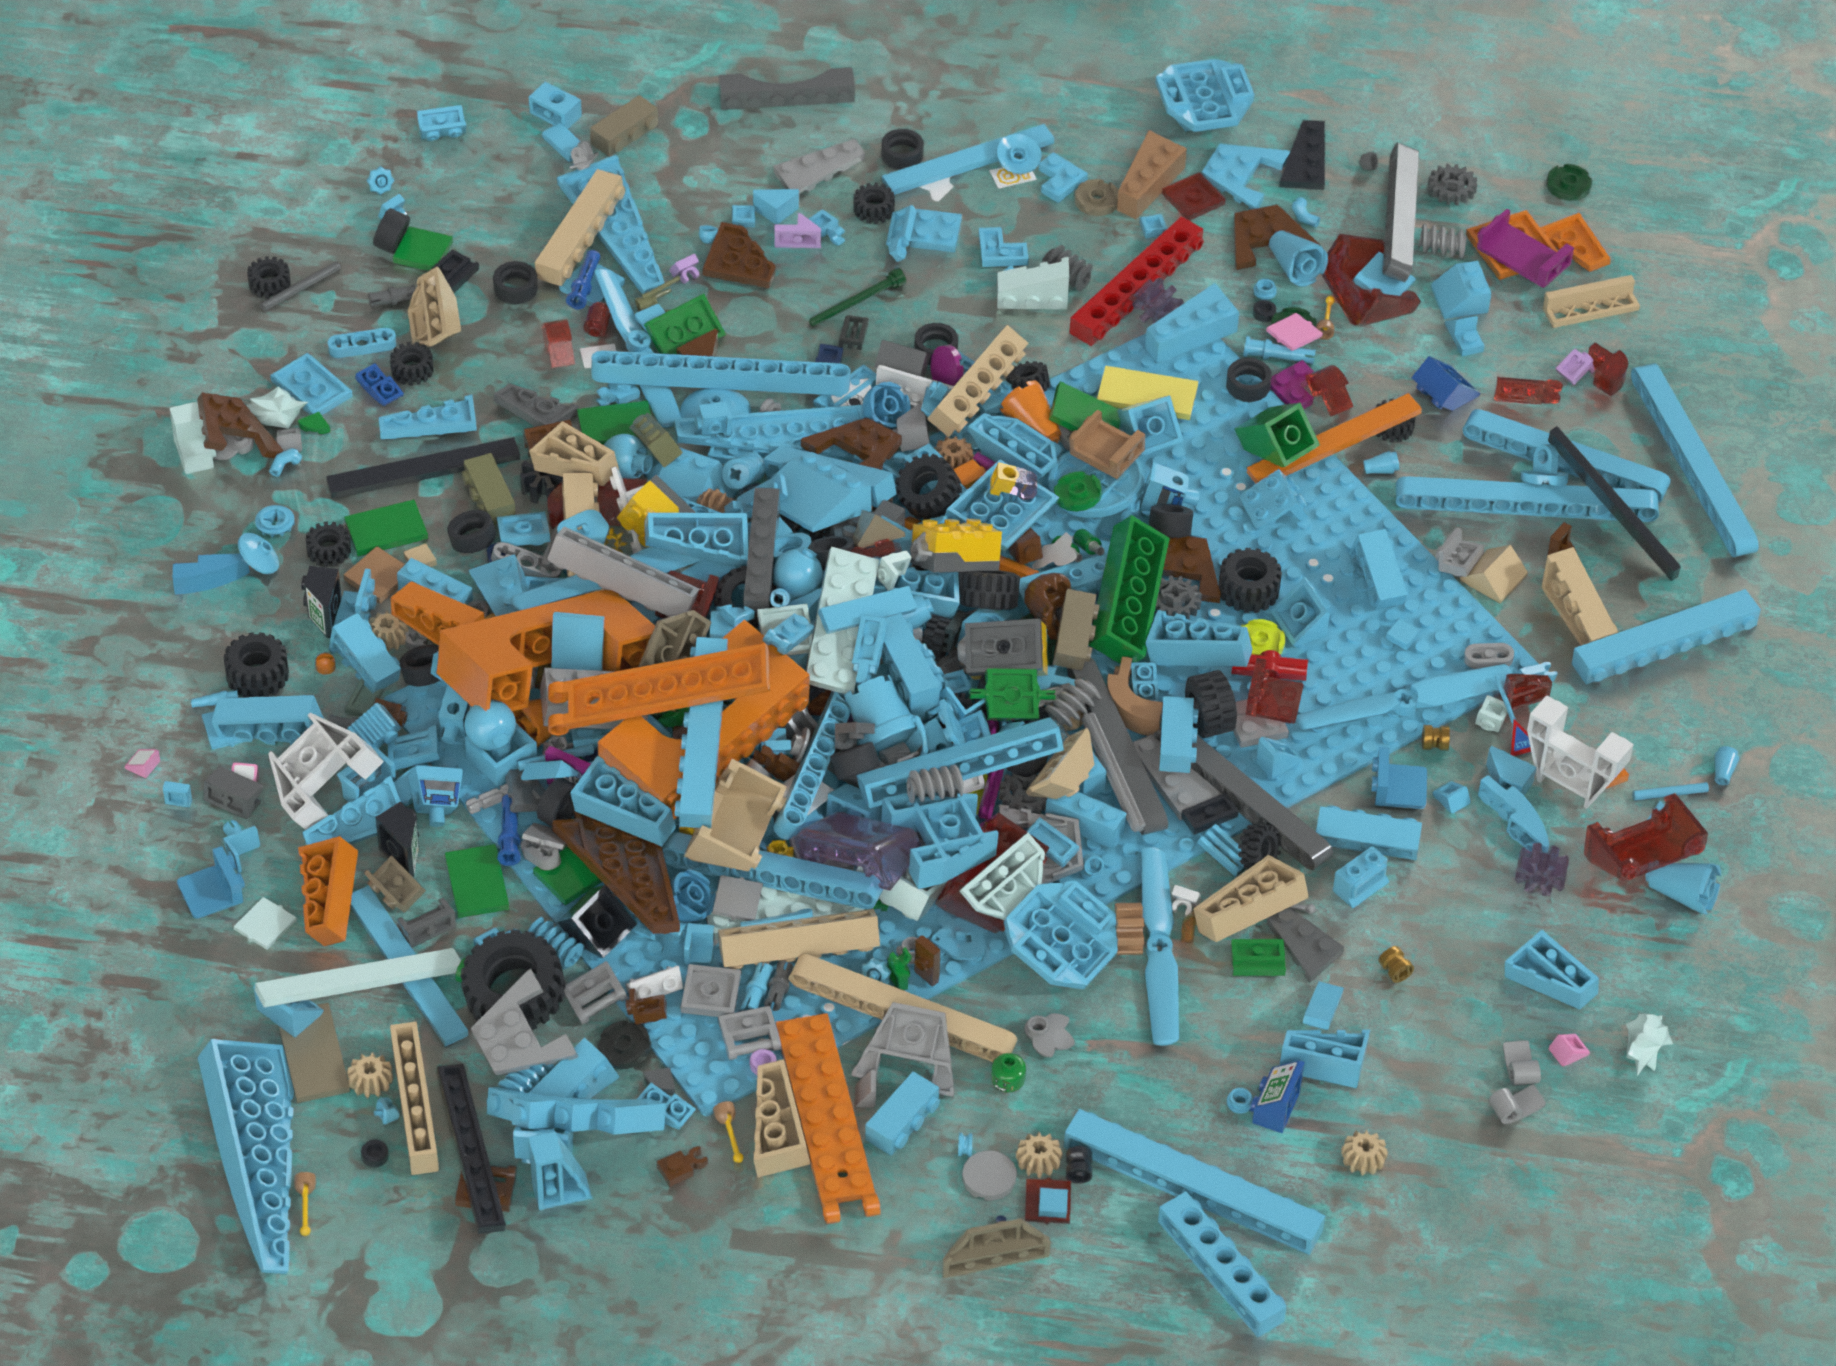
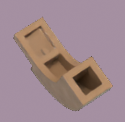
(1137, 713)

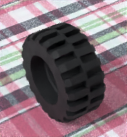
(508, 953)

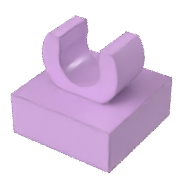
(685, 266)

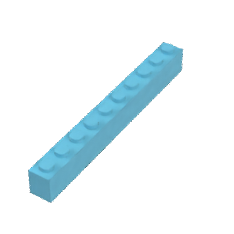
(1213, 1188)

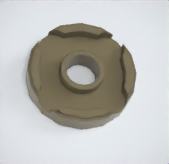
(1092, 206)

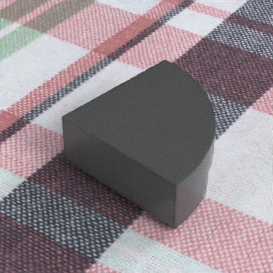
(662, 1079)

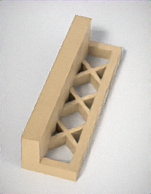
(1587, 298)

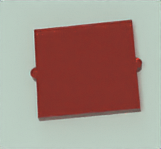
(1033, 1199)

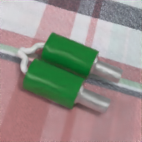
(1086, 542)

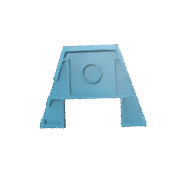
(1234, 165)

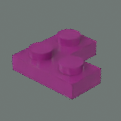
(1289, 385)

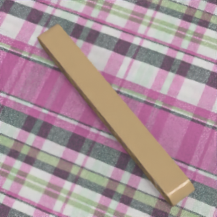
(876, 998)

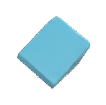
(1452, 796)

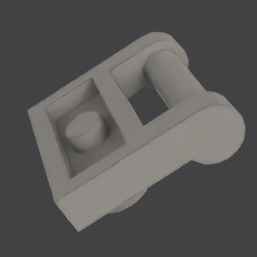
(591, 986)
(749, 1025)

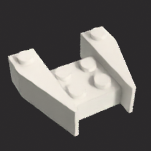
(1568, 759)
(313, 762)

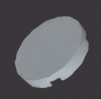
(989, 1175)

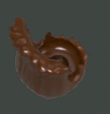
(1044, 597)

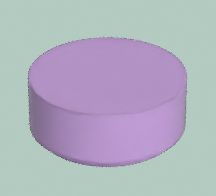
(761, 1057)

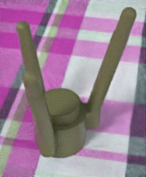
(650, 298)

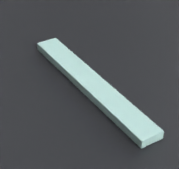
(357, 977)

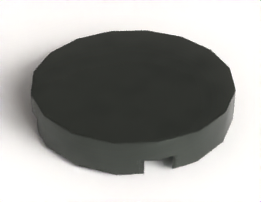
(625, 1044)

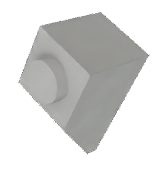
(913, 429)

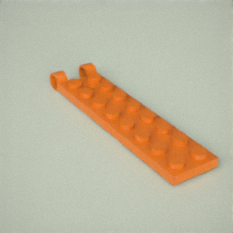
(660, 687)
(826, 1115)

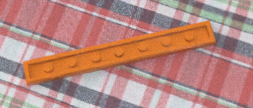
(1345, 435)

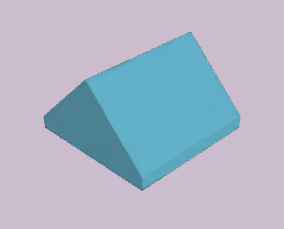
(1302, 614)
(292, 1016)

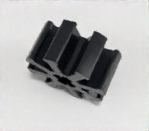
(537, 482)

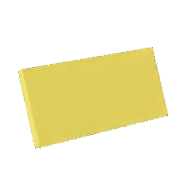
(1128, 387)

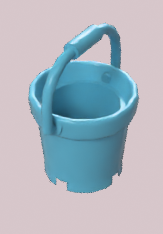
(883, 706)

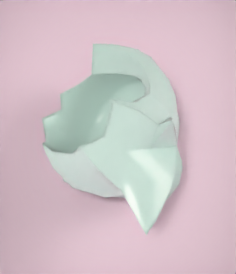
(276, 408)
(1645, 1038)

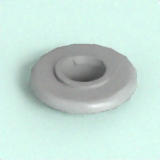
(799, 744)

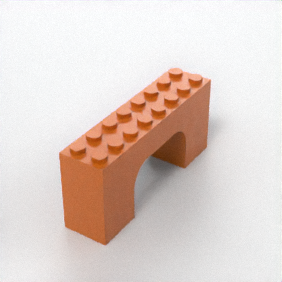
(498, 653)
(654, 759)

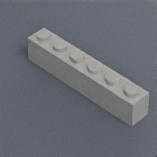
(621, 573)

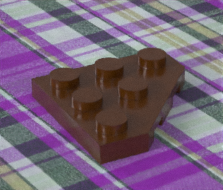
(738, 258)

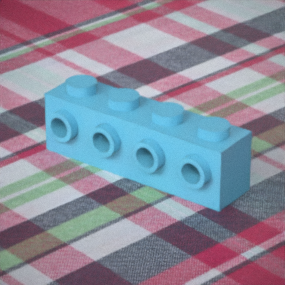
(1083, 576)
(1360, 831)

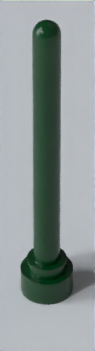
(895, 278)

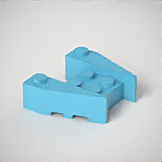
(950, 835)

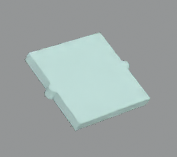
(265, 923)

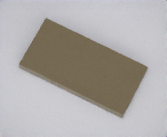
(316, 1060)

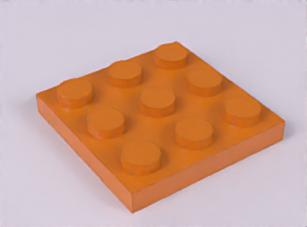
(1522, 221)

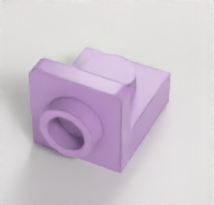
(1575, 366)

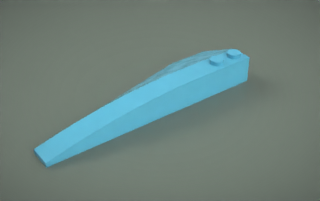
(251, 1117)

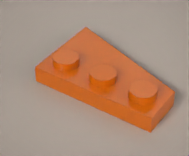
(1575, 232)

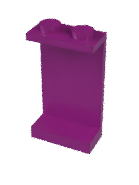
(1522, 252)

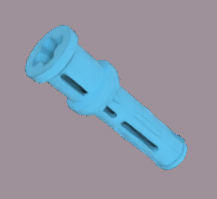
(1266, 349)

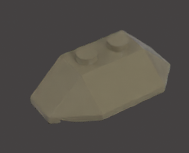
(674, 638)
(995, 1247)

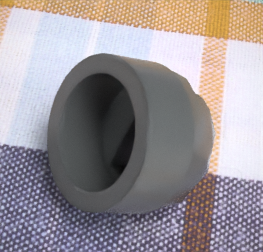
(1369, 161)

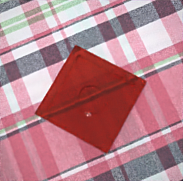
(1193, 196)

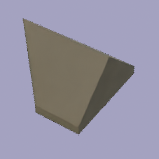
(873, 529)

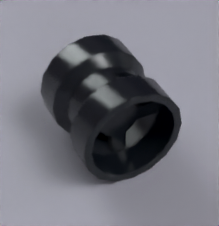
(1079, 1167)

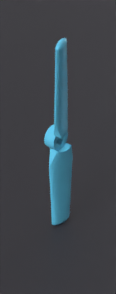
(659, 397)
(574, 586)
(1425, 693)
(1161, 967)

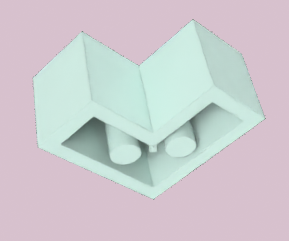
(189, 438)

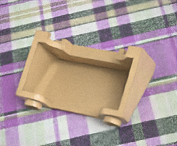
(739, 819)

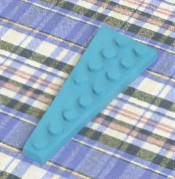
(622, 230)
(772, 429)

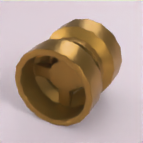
(1435, 737)
(1397, 966)

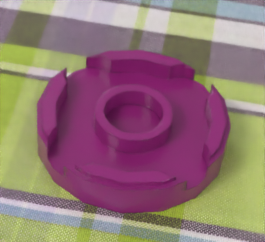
(946, 365)

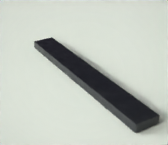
(418, 468)
(1614, 503)
(471, 1149)

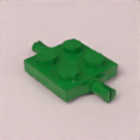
(1012, 694)

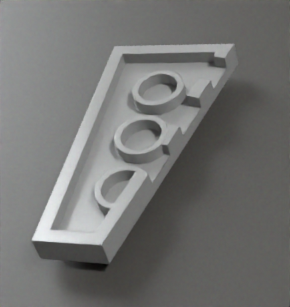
(810, 169)
(1177, 788)

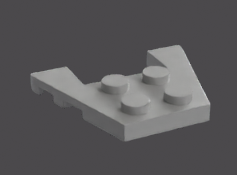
(1065, 825)
(912, 1035)
(508, 1037)

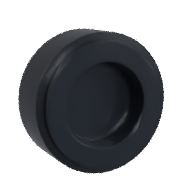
(1264, 310)
(374, 1153)

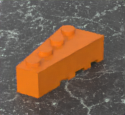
(430, 611)
(327, 888)

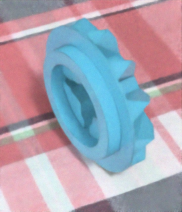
(267, 516)

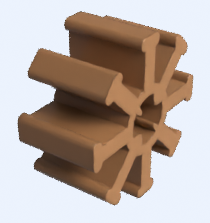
(1129, 928)

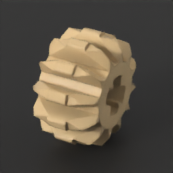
(389, 629)
(370, 1075)
(1364, 1152)
(1039, 1154)

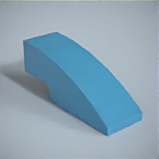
(208, 573)

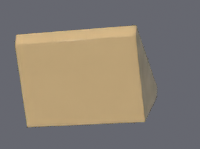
(1496, 573)

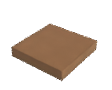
(383, 570)

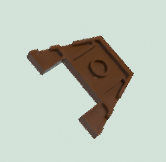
(1256, 227)
(232, 417)
(861, 437)
(1193, 561)

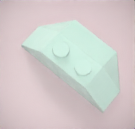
(1007, 879)

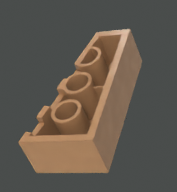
(1152, 170)

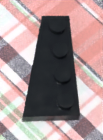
(1307, 158)

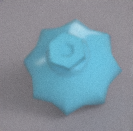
(380, 180)
(877, 970)

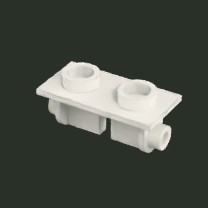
(658, 983)

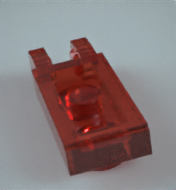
(1527, 390)

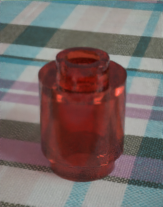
(597, 319)

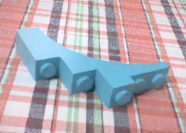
(576, 1114)

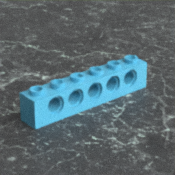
(1223, 1276)

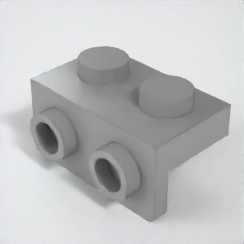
(1458, 555)

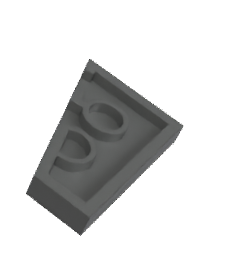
(533, 408)
(1305, 941)

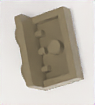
(396, 884)

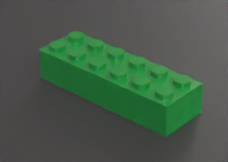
(1129, 590)

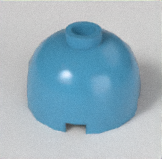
(885, 404)
(692, 896)

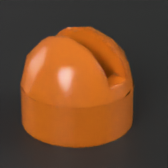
(325, 663)

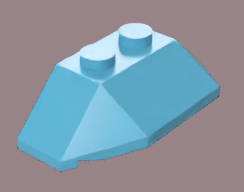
(1013, 443)
(691, 475)

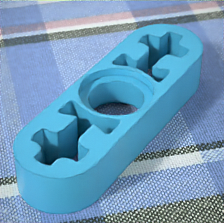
(379, 345)

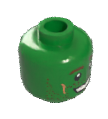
(1008, 1072)

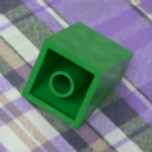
(1278, 434)

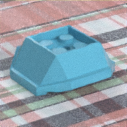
(1205, 94)
(1076, 918)

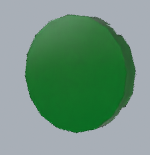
(1078, 491)

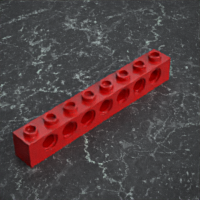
(1116, 297)

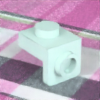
(892, 567)
(1491, 714)

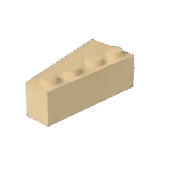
(1576, 597)
(1250, 898)
(778, 1128)

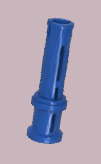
(591, 262)
(509, 837)

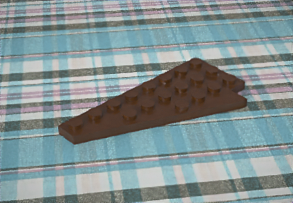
(627, 866)

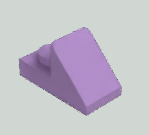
(803, 235)

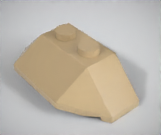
(433, 310)
(1065, 768)

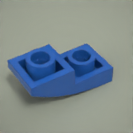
(378, 386)

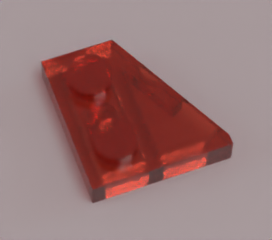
(1526, 689)

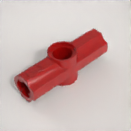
(1278, 666)

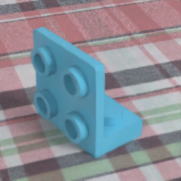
(360, 601)

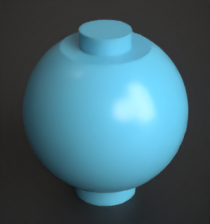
(630, 455)
(797, 572)
(492, 727)

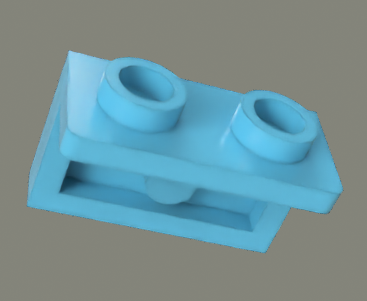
(441, 122)

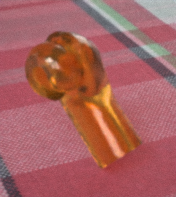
(1188, 928)

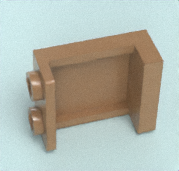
(1106, 446)

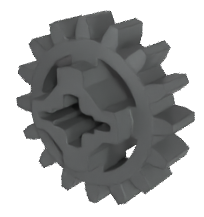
(1452, 184)
(1178, 597)
(1019, 799)

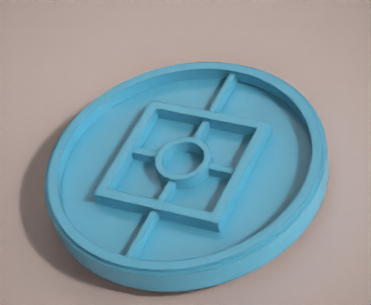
(1116, 493)

